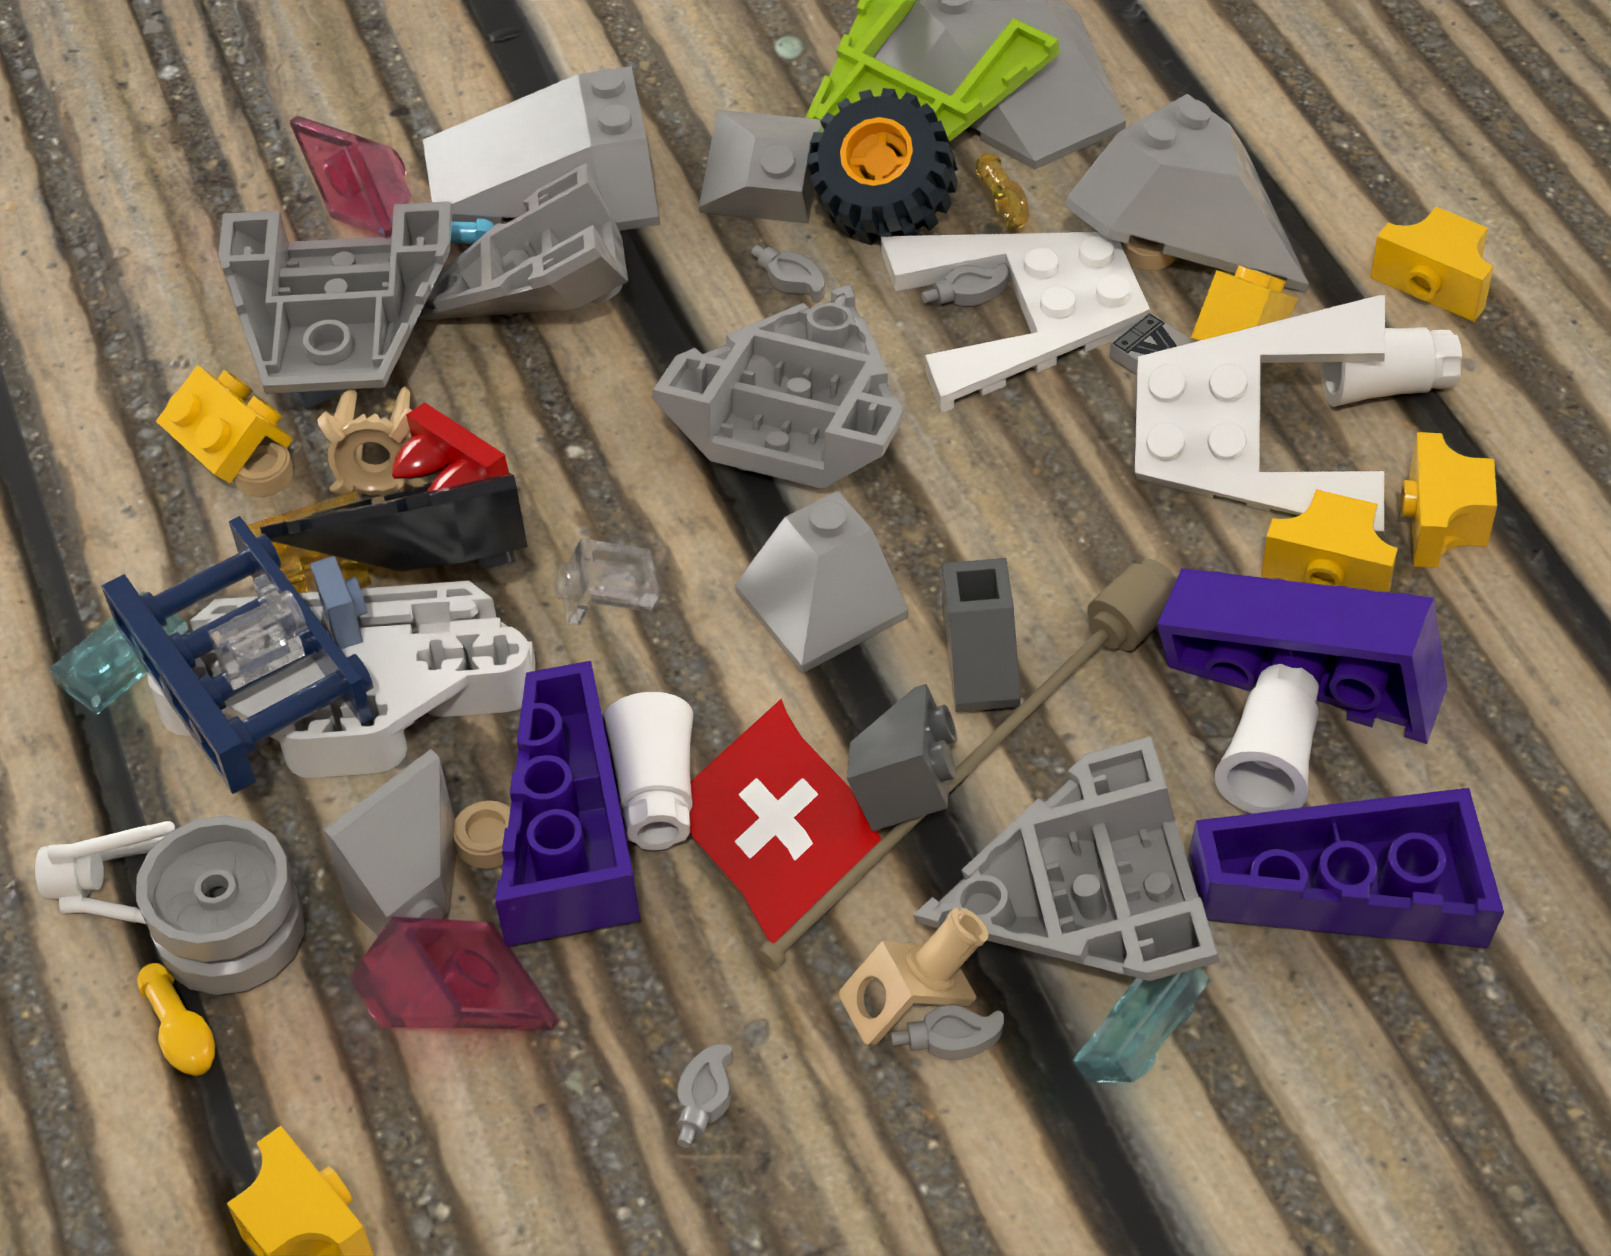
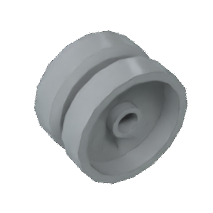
(221, 904)

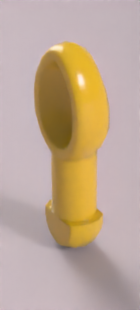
(183, 1034)

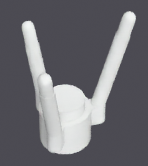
(75, 869)

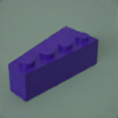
(1362, 646)
(565, 829)
(1354, 868)

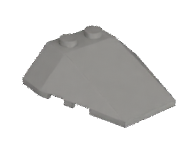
(1045, 117)
(521, 146)
(334, 307)

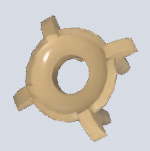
(347, 441)

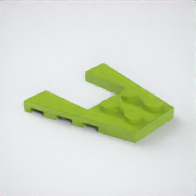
(1004, 67)

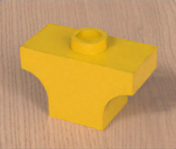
(1436, 262)
(1447, 499)
(1330, 546)
(296, 1207)

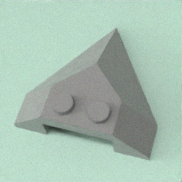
(1192, 188)
(539, 262)
(788, 395)
(1092, 874)

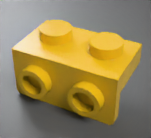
(220, 422)

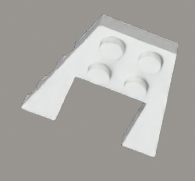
(1069, 287)
(1205, 403)

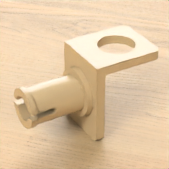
(915, 974)

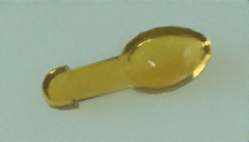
(1008, 195)

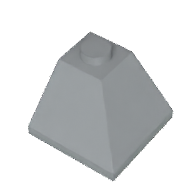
(760, 167)
(822, 583)
(398, 847)

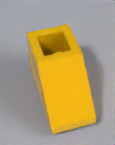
(1242, 303)

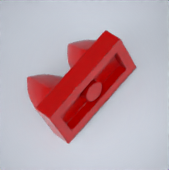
(445, 449)

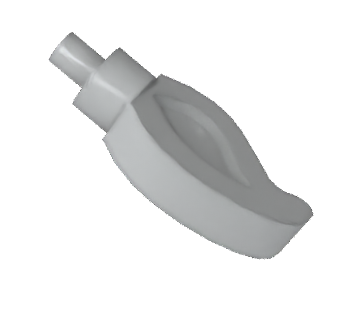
(791, 272)
(969, 286)
(952, 1032)
(703, 1092)

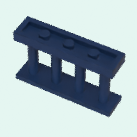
(201, 699)

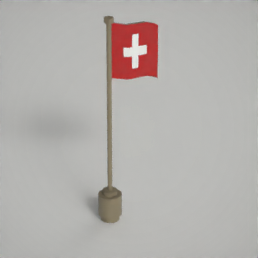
(793, 828)

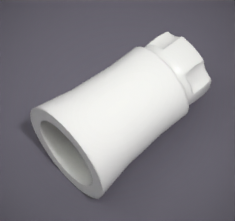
(1412, 364)
(1272, 744)
(652, 766)

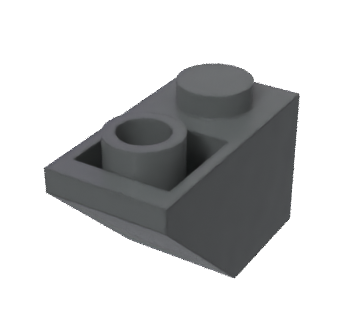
(980, 634)
(904, 761)

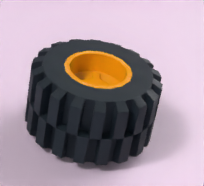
(883, 166)

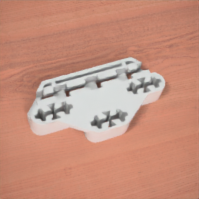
(453, 667)

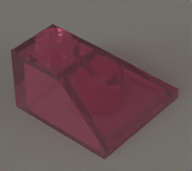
(354, 175)
(448, 978)

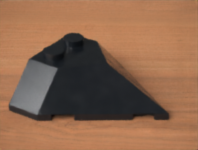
(417, 527)

